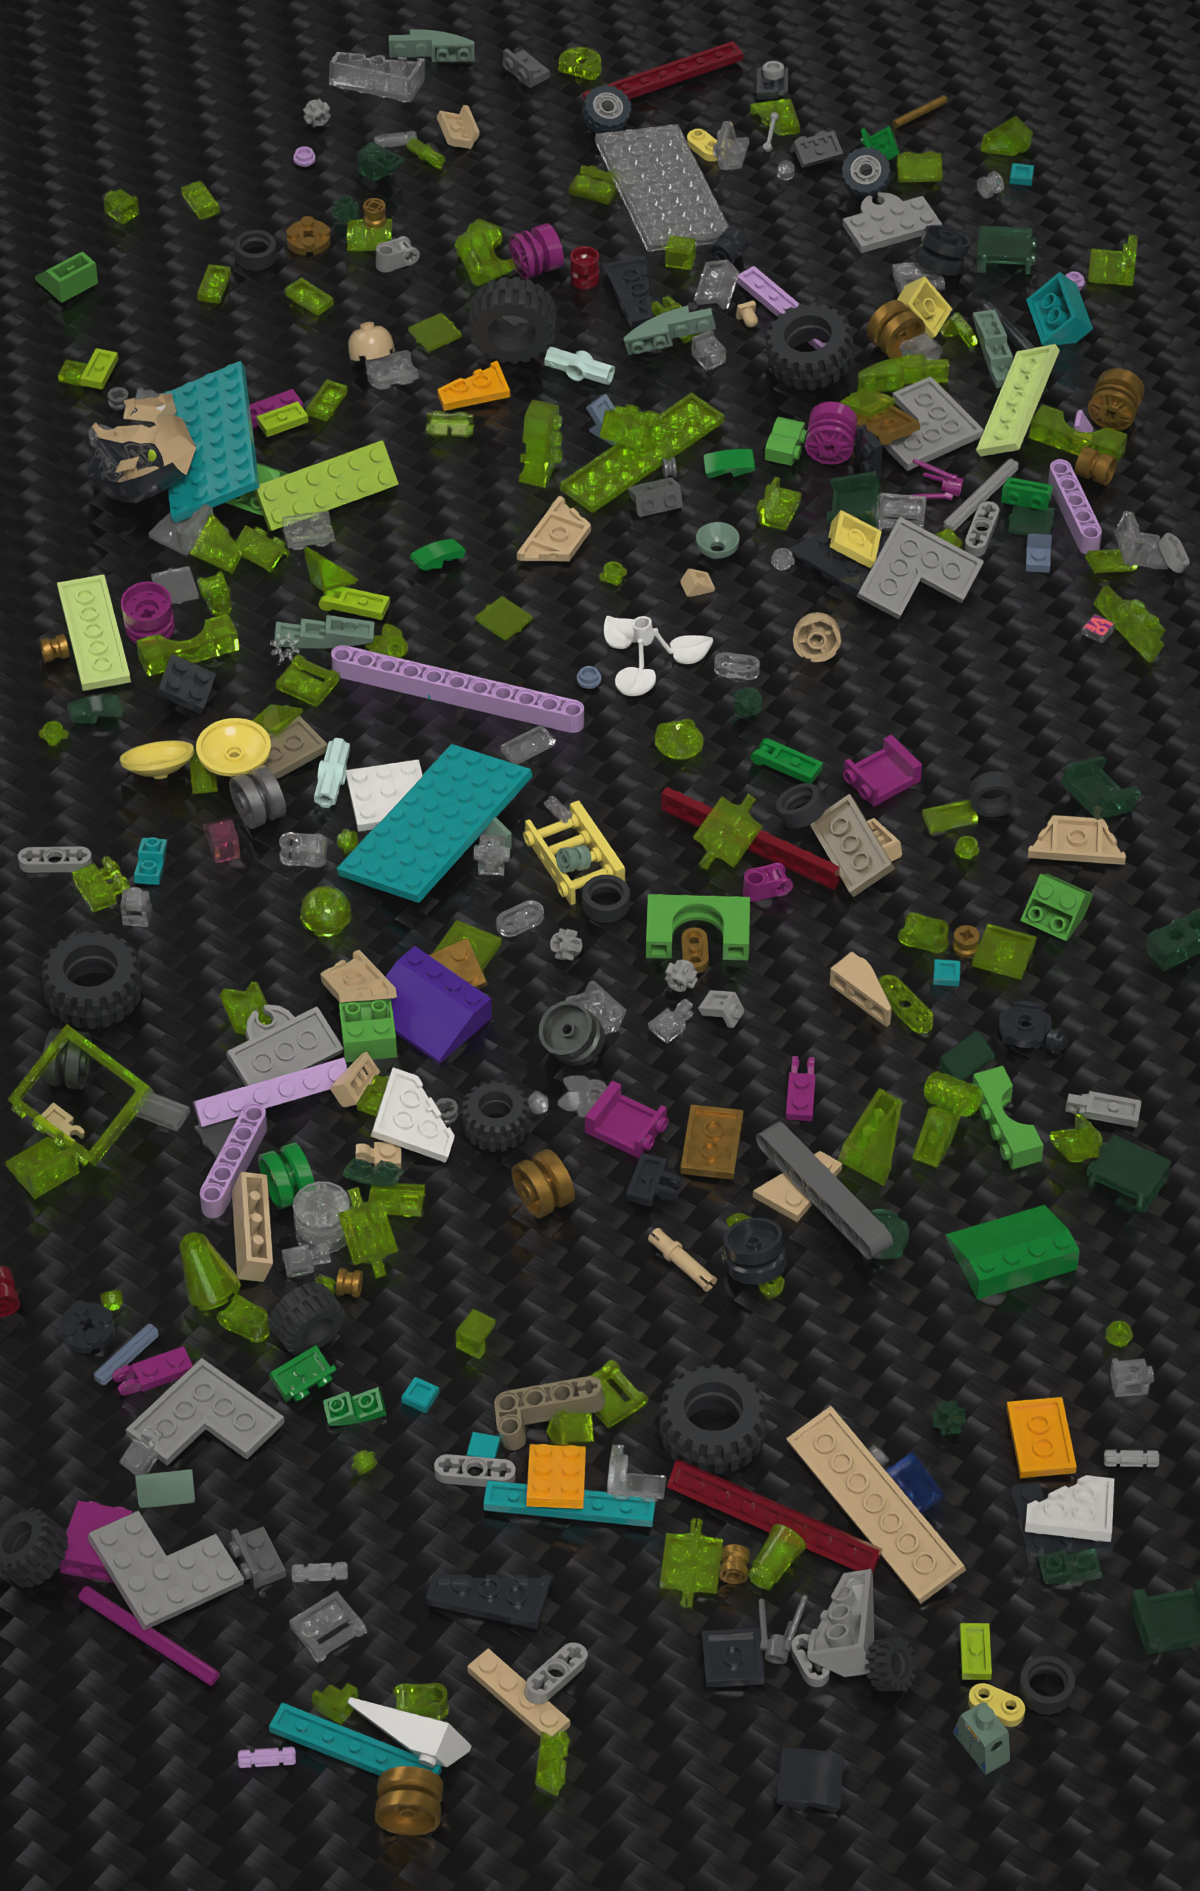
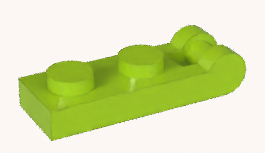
(355, 602)

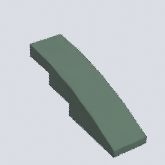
(994, 345)
(327, 634)

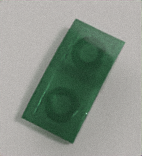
(89, 708)
(383, 1174)
(1071, 1568)

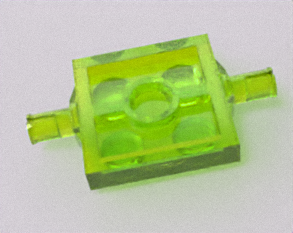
(727, 831)
(367, 1232)
(691, 1563)

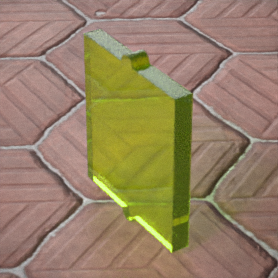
(435, 332)
(868, 401)
(503, 618)
(277, 718)

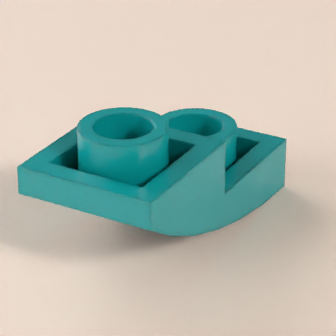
(150, 861)

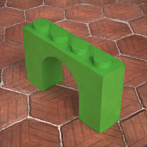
(670, 911)

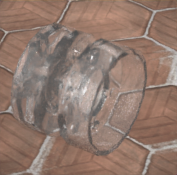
(317, 1217)

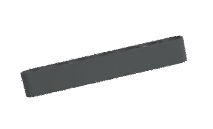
(824, 1190)

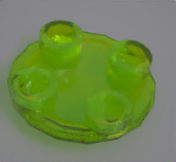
(679, 739)

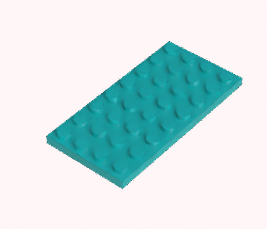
(221, 428)
(434, 823)

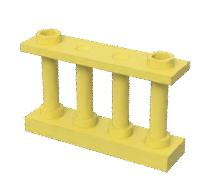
(588, 835)

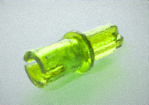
(425, 152)

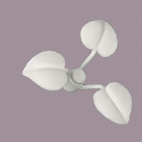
(622, 632)

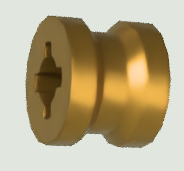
(969, 947)
(349, 1282)

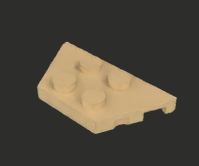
(556, 535)
(1077, 840)
(357, 980)

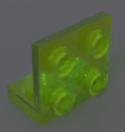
(1114, 266)
(628, 425)
(43, 1166)

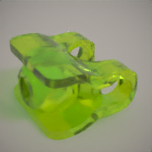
(481, 260)

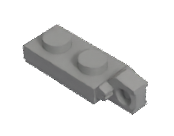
(1105, 1108)

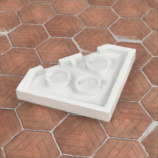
(379, 789)
(411, 1118)
(1075, 1511)

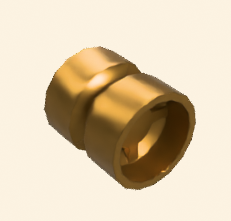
(1094, 465)

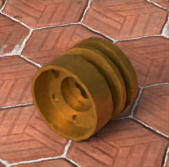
(1116, 399)

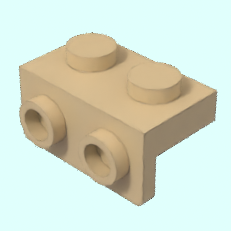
(460, 128)

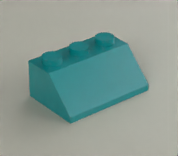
(1059, 312)

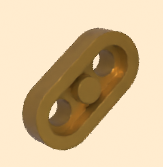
(698, 951)

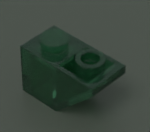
(377, 161)

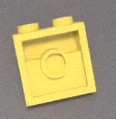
(854, 538)

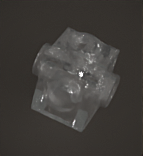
(492, 854)

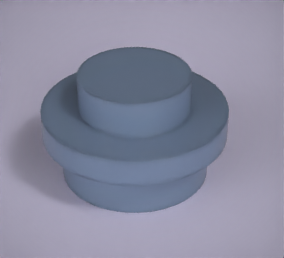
(589, 677)

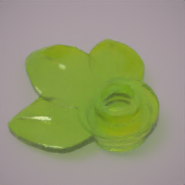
(389, 643)

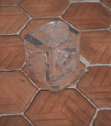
(708, 350)
(135, 900)
(1130, 1377)

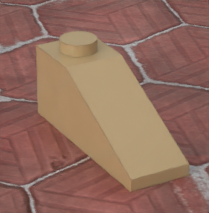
(858, 982)

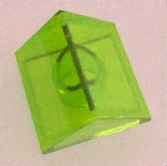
(325, 573)

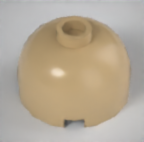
(370, 342)
(816, 637)

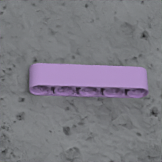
(1074, 506)
(233, 1159)

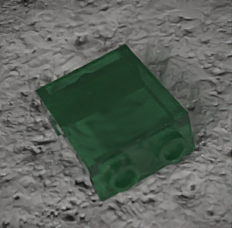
(1006, 246)
(857, 496)
(1097, 790)
(1130, 1171)
(1168, 1619)

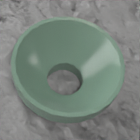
(717, 535)

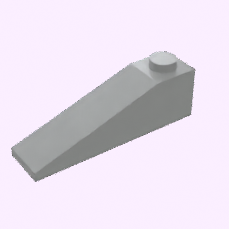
(846, 1627)

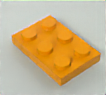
(1041, 1437)
(556, 1476)

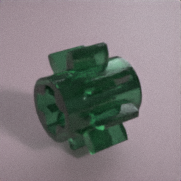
(345, 209)
(747, 702)
(949, 1417)

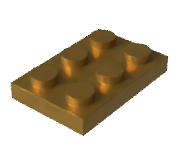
(889, 424)
(712, 1142)

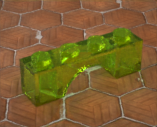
(1051, 429)
(215, 639)

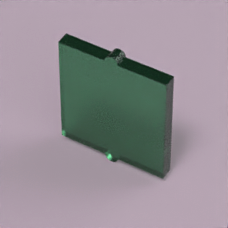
(1031, 521)

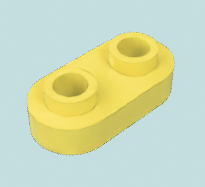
(702, 144)
(998, 1701)

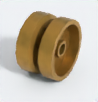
(892, 325)
(543, 1183)
(409, 1800)

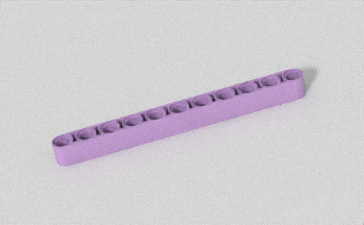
(458, 689)

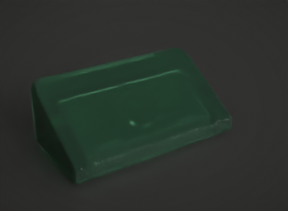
(966, 1057)

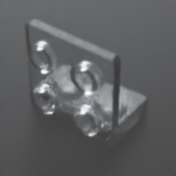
(183, 534)
(1138, 547)
(624, 1484)

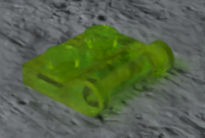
(304, 686)
(615, 1407)

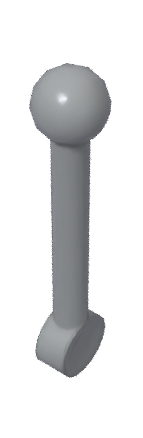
(767, 146)

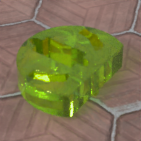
(589, 70)

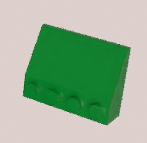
(1014, 1251)

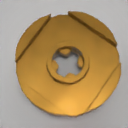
(298, 237)

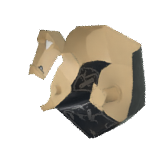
(121, 456)

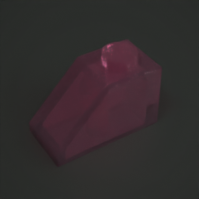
(222, 840)

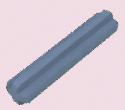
(126, 1353)

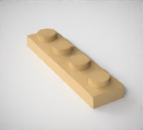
(509, 1689)

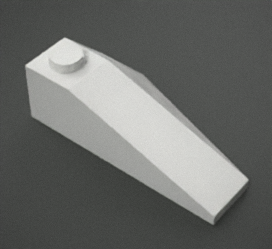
(425, 1737)

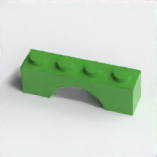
(1017, 1141)

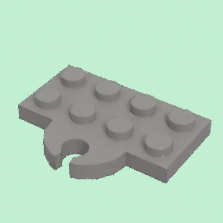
(889, 222)
(283, 1045)

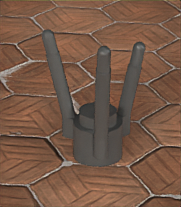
(779, 1646)

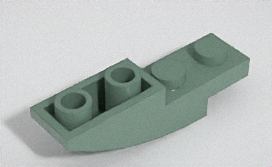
(434, 44)
(660, 330)

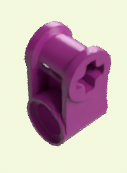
(765, 882)

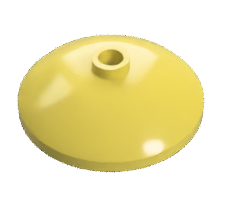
(233, 746)
(157, 758)

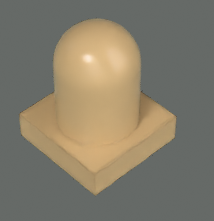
(747, 312)

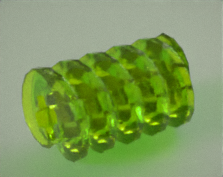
(953, 1094)

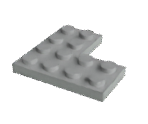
(941, 420)
(913, 557)
(211, 1402)
(160, 1584)

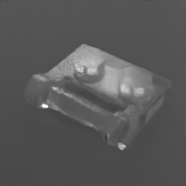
(909, 272)
(901, 506)
(321, 1620)

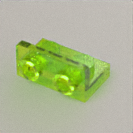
(919, 167)
(778, 505)

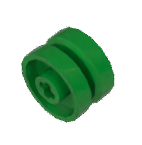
(285, 1173)

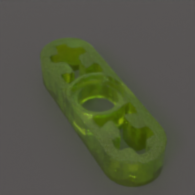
(907, 1014)

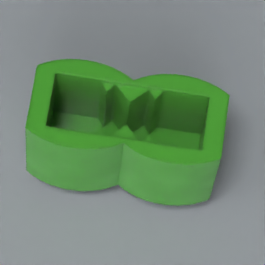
(785, 441)

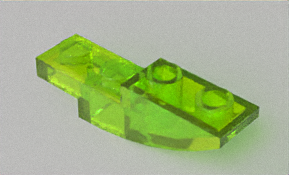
(895, 372)

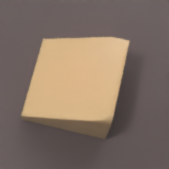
(696, 583)

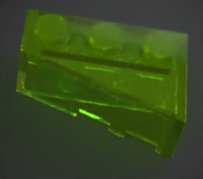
(542, 443)
(873, 1138)

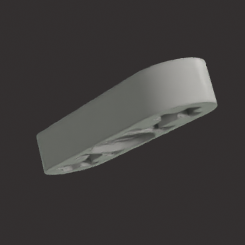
(980, 521)
(46, 853)
(467, 1462)
(554, 1684)

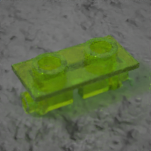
(460, 422)
(202, 779)
(550, 1765)

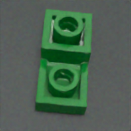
(734, 461)
(434, 554)
(354, 1409)

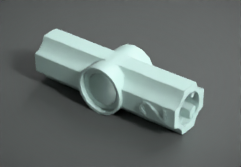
(579, 365)
(332, 773)

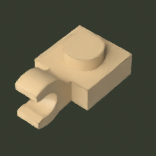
(381, 1151)

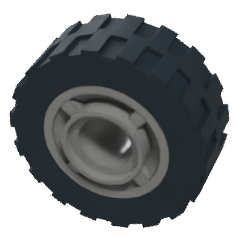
(610, 99)
(862, 160)

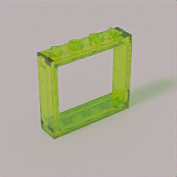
(142, 1093)

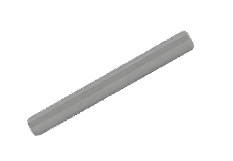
(981, 495)

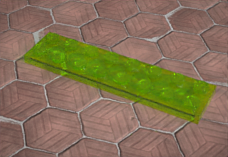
(624, 465)

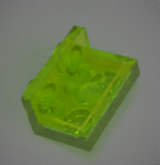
(261, 549)
(241, 1004)
(1079, 1142)

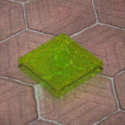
(482, 942)
(1004, 951)

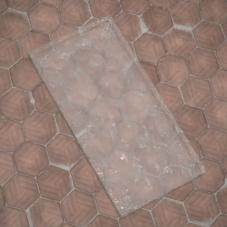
(661, 185)

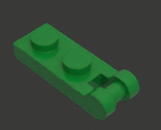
(787, 760)

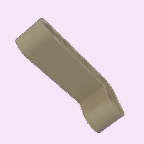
(582, 1396)

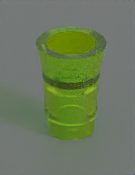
(775, 1556)

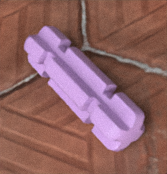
(266, 1757)

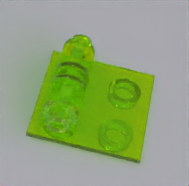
(365, 239)

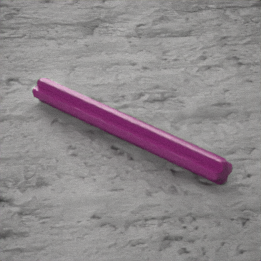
(149, 1636)

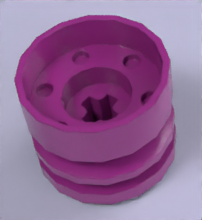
(536, 251)
(831, 433)
(147, 611)

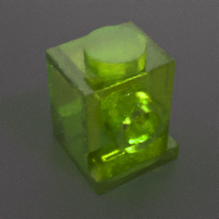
(119, 200)

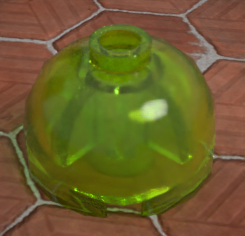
(325, 911)

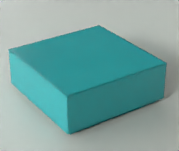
(1021, 174)
(946, 972)
(420, 1394)
(483, 1445)

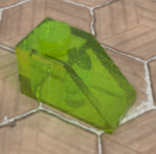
(1007, 138)
(936, 1135)

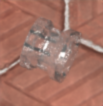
(991, 184)

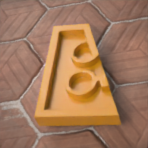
(479, 388)

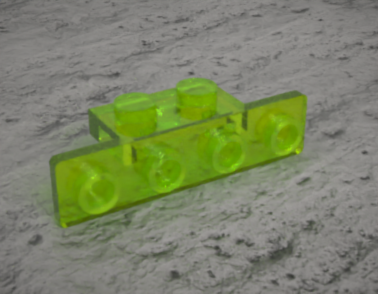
(1132, 622)

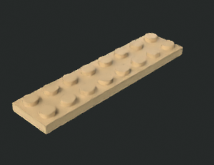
(876, 1504)

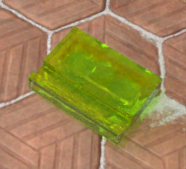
(399, 1198)

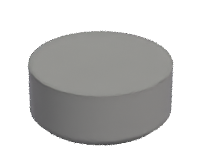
(773, 70)

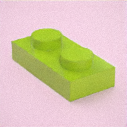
(99, 368)
(282, 419)
(975, 1651)

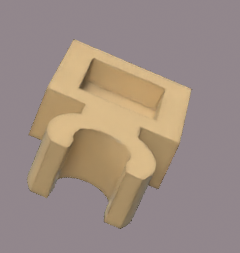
(62, 1121)

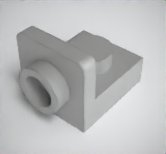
(723, 1005)

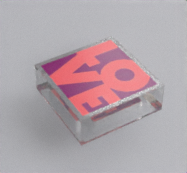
(1098, 628)

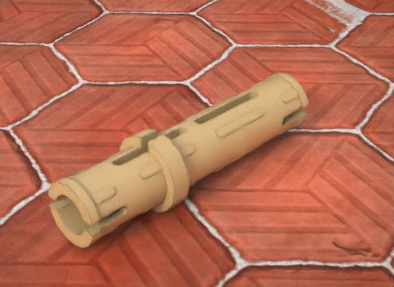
(673, 1252)

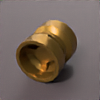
(374, 213)
(60, 648)
(734, 1564)

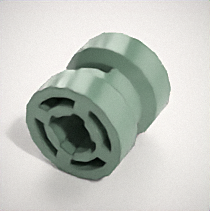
(573, 858)

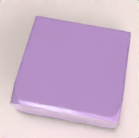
(1082, 423)

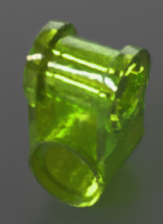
(216, 593)
(926, 933)
(245, 1319)
(419, 1699)

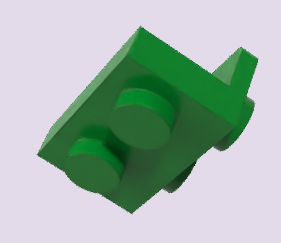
(882, 141)
(1026, 493)
(301, 1374)

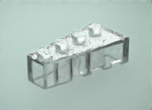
(377, 75)

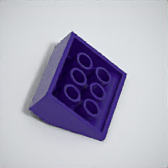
(434, 1005)

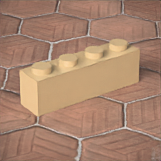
(252, 1226)

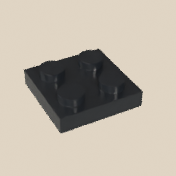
(186, 684)
(732, 1657)

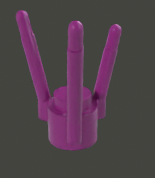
(950, 483)

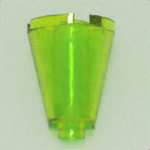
(206, 1273)

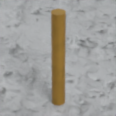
(920, 111)

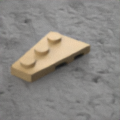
(786, 1197)

